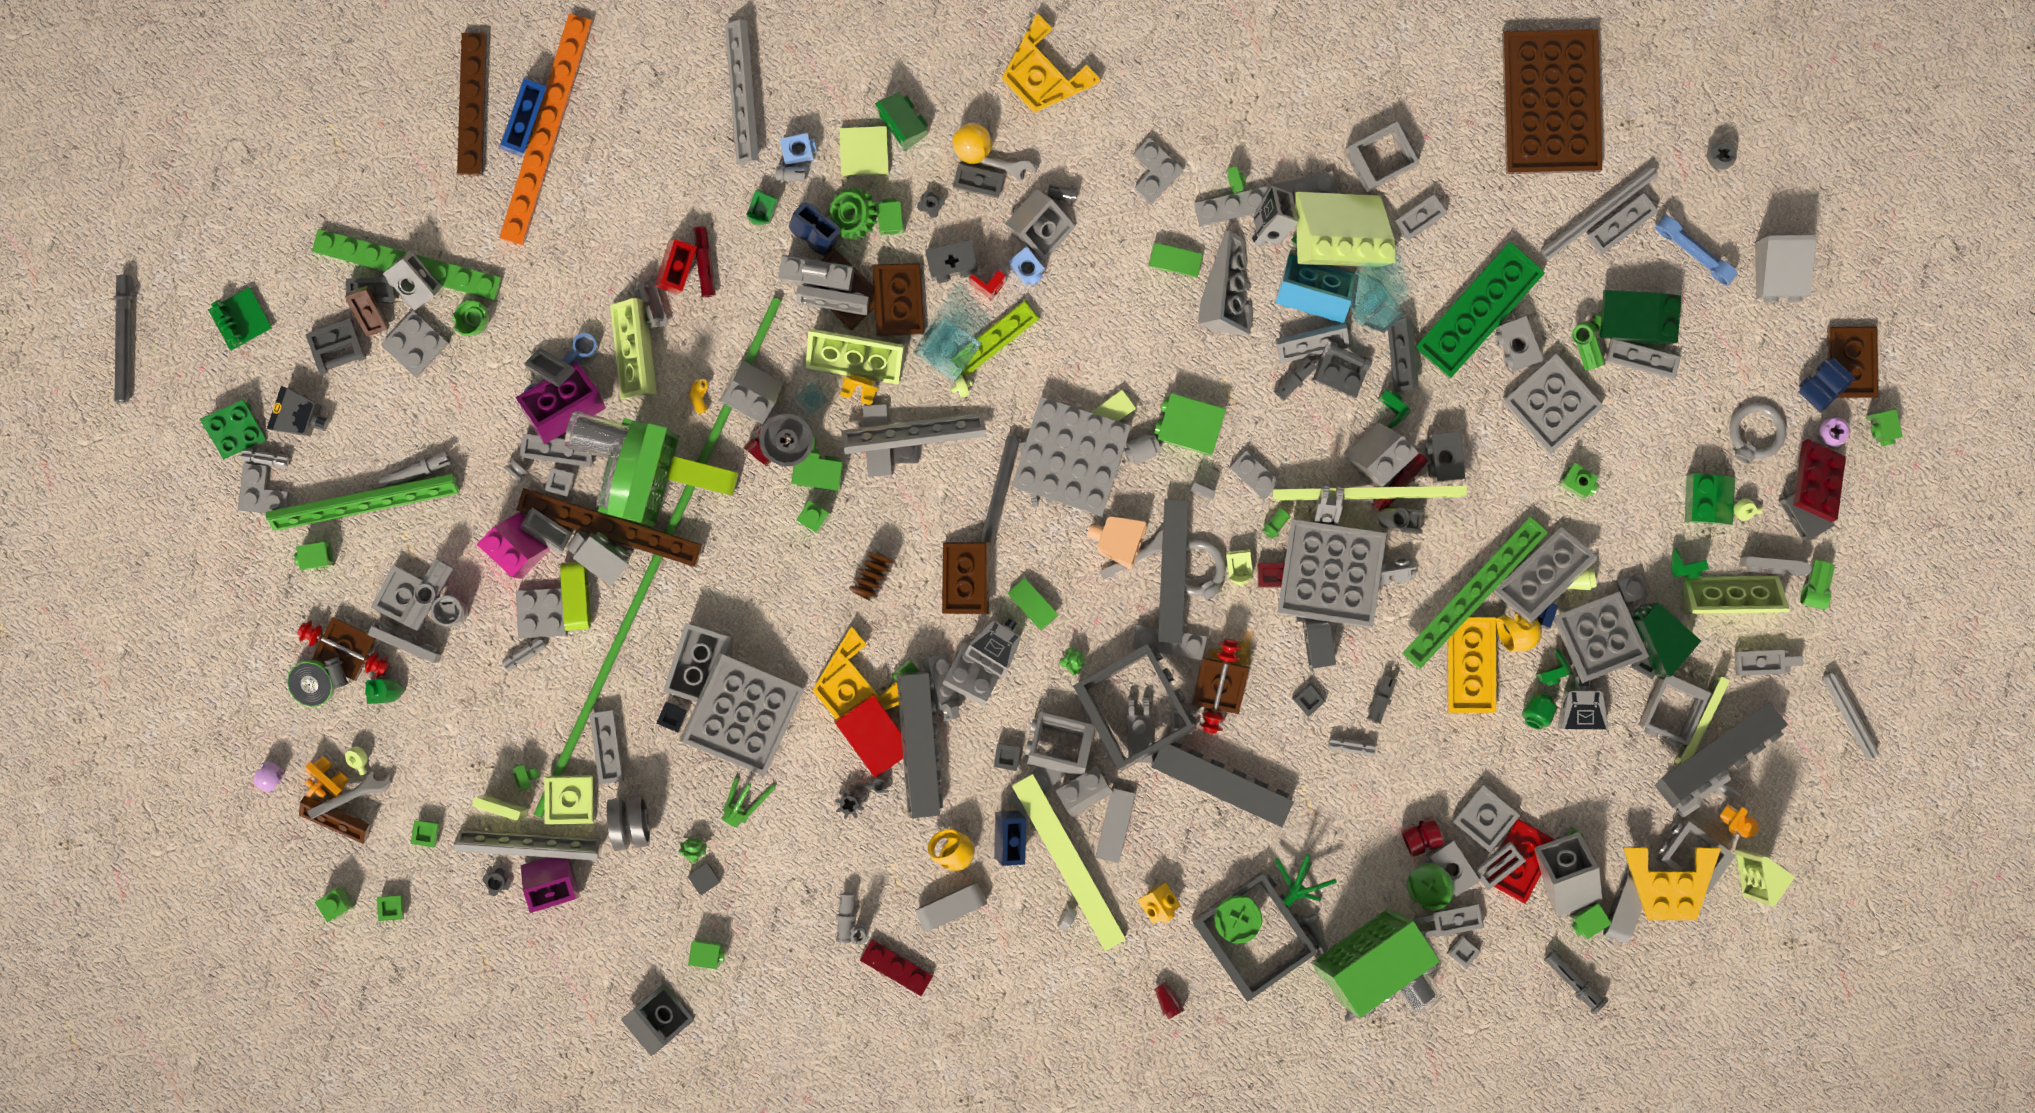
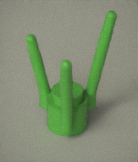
(734, 813)

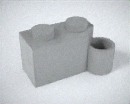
(599, 556)

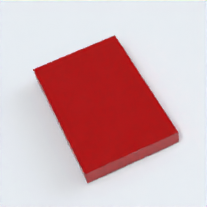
(872, 735)
(1523, 879)

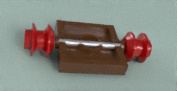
(346, 643)
(1220, 685)

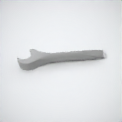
(1010, 167)
(1153, 547)
(368, 786)

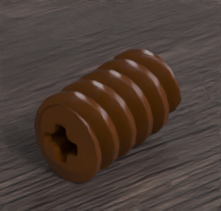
(872, 575)

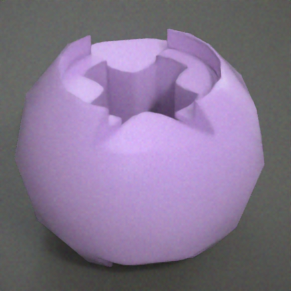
(1828, 436)
(268, 776)

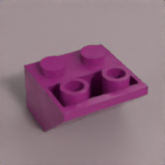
(548, 883)

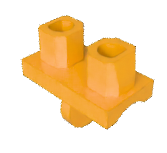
(317, 772)
(1739, 820)

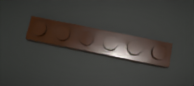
(471, 104)

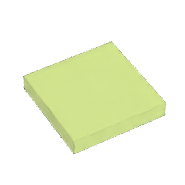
(864, 151)
(568, 799)
(500, 807)

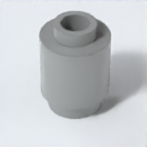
(1142, 449)

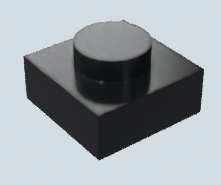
(672, 717)

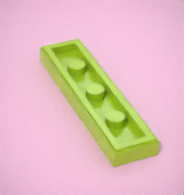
(1001, 335)

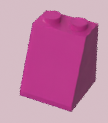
(512, 547)

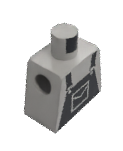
(1274, 217)
(995, 646)
(1583, 708)

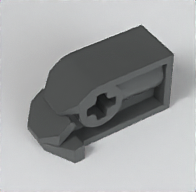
(1318, 642)

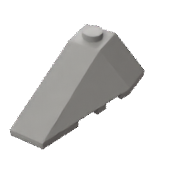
(1225, 297)

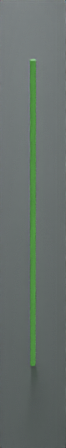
(652, 568)

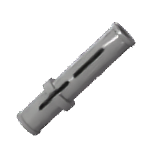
(418, 469)

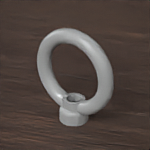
(1747, 452)
(1212, 587)

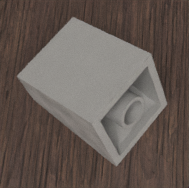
(1784, 267)
(1380, 454)
(1569, 874)

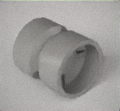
(449, 611)

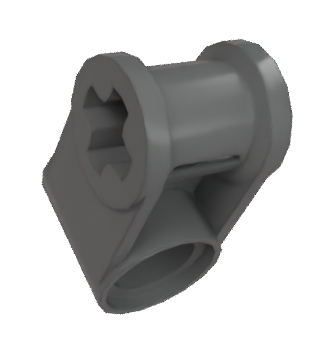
(1401, 519)

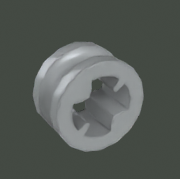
(516, 469)

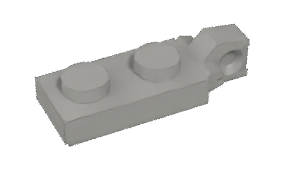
(1765, 662)
(944, 697)

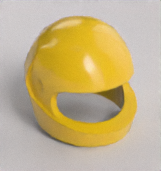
(972, 143)
(1523, 634)
(956, 853)

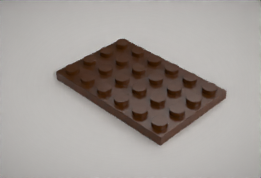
(1552, 101)

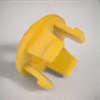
(868, 390)

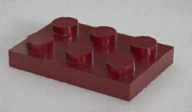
(1819, 480)

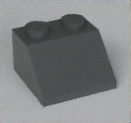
(657, 1019)

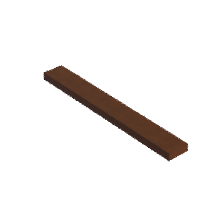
(612, 527)

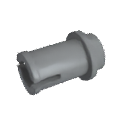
(790, 173)

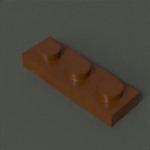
(336, 820)

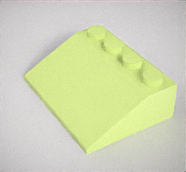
(1343, 230)

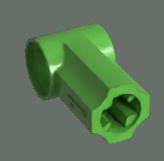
(1590, 348)
(1816, 591)

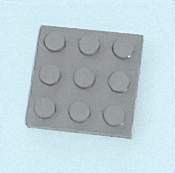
(1552, 404)
(1601, 637)

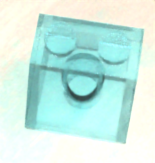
(1373, 303)
(947, 347)

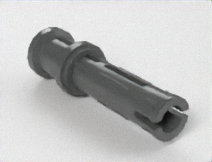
(1585, 992)

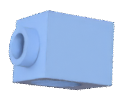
(790, 142)
(1021, 258)

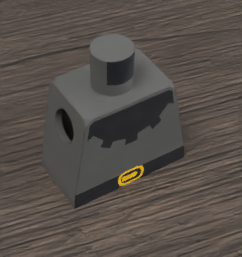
(296, 414)

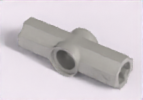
(419, 608)

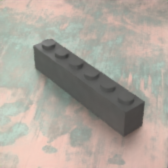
(918, 744)
(1721, 755)
(1222, 784)

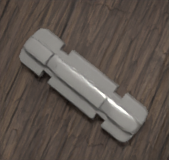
(265, 458)
(524, 654)
(1352, 746)

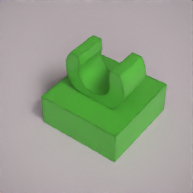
(522, 776)

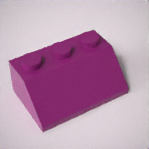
(551, 406)

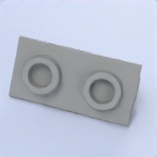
(654, 306)
(1401, 569)

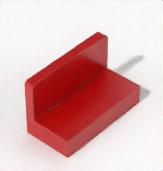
(992, 288)

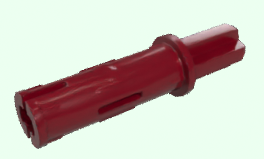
(704, 262)
(1403, 479)

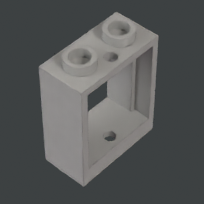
(1362, 170)
(1701, 698)
(1065, 725)
(1679, 832)

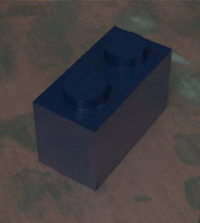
(1010, 838)

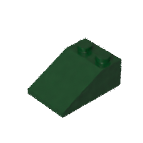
(1640, 317)

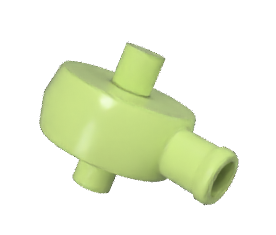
(961, 386)
(1746, 509)
(357, 759)

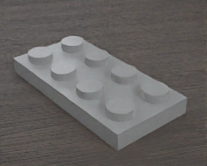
(1545, 575)

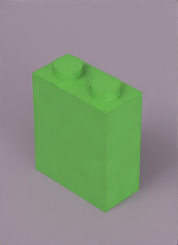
(1189, 424)

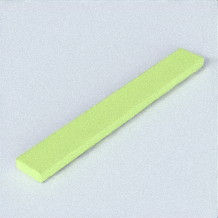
(1373, 493)
(1068, 862)

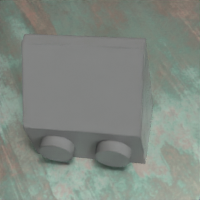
(1040, 224)
(751, 392)

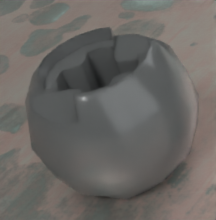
(1729, 158)

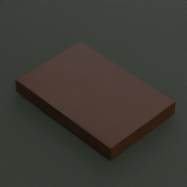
(859, 285)
(898, 299)
(1858, 353)
(965, 578)

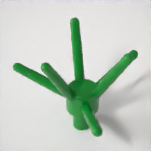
(1296, 889)

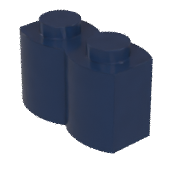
(812, 227)
(1826, 384)

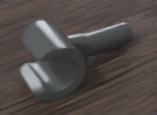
(876, 786)

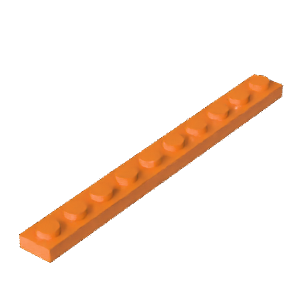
(546, 129)

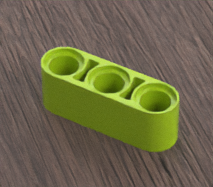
(702, 475)
(575, 596)

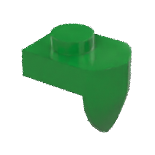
(762, 208)
(1394, 402)
(1692, 570)
(1553, 675)
(383, 691)

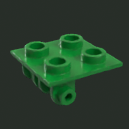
(239, 318)
(233, 429)

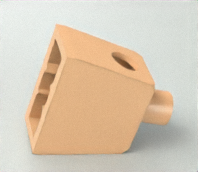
(1119, 539)

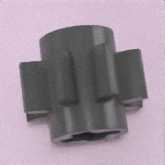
(847, 811)

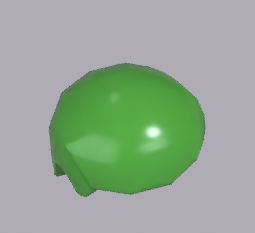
(470, 318)

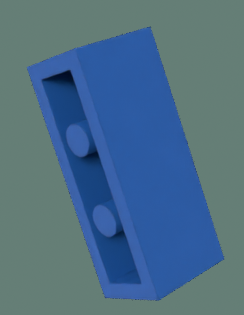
(522, 117)

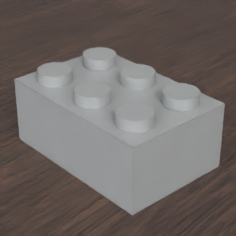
(695, 660)

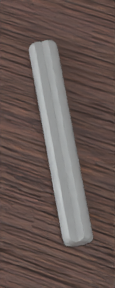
(1851, 715)

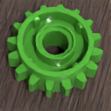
(864, 217)

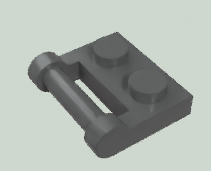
(334, 338)
(1339, 377)

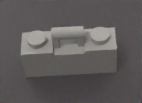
(816, 273)

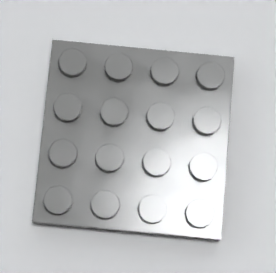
(1071, 456)
(1332, 573)
(741, 714)

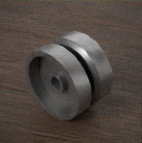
(800, 439)
(628, 822)

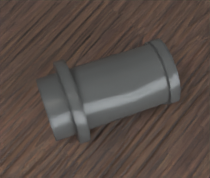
(1063, 193)
(336, 672)

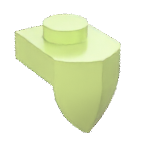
(1240, 566)

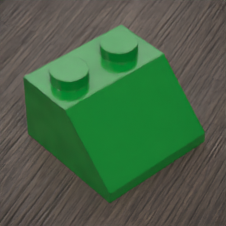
(901, 120)
(1709, 499)

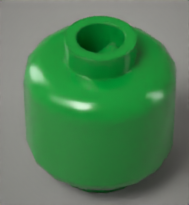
(1539, 711)

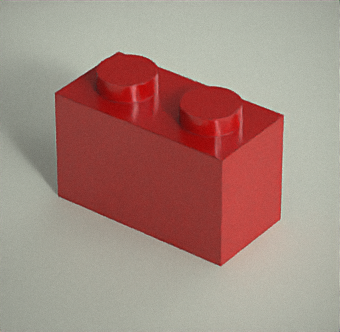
(675, 266)

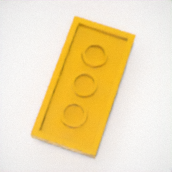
(1472, 667)

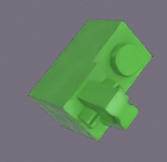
(818, 472)

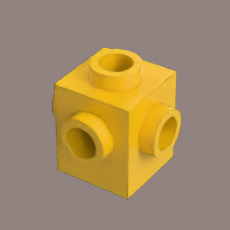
(1159, 903)

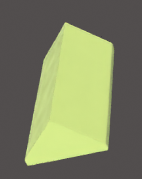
(633, 349)
(854, 355)
(1734, 595)
(1761, 878)

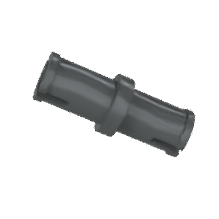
(1295, 379)
(1381, 699)

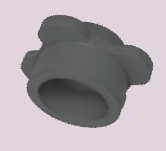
(937, 203)
(490, 879)

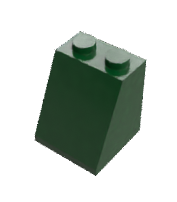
(1664, 638)

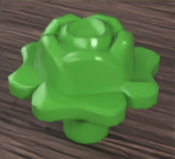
(1073, 661)
(692, 849)

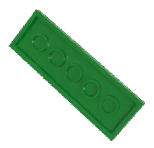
(1479, 310)

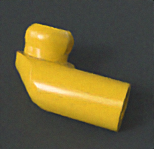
(697, 394)

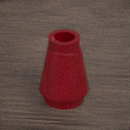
(1169, 1002)

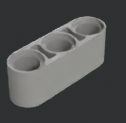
(951, 906)
(1624, 911)

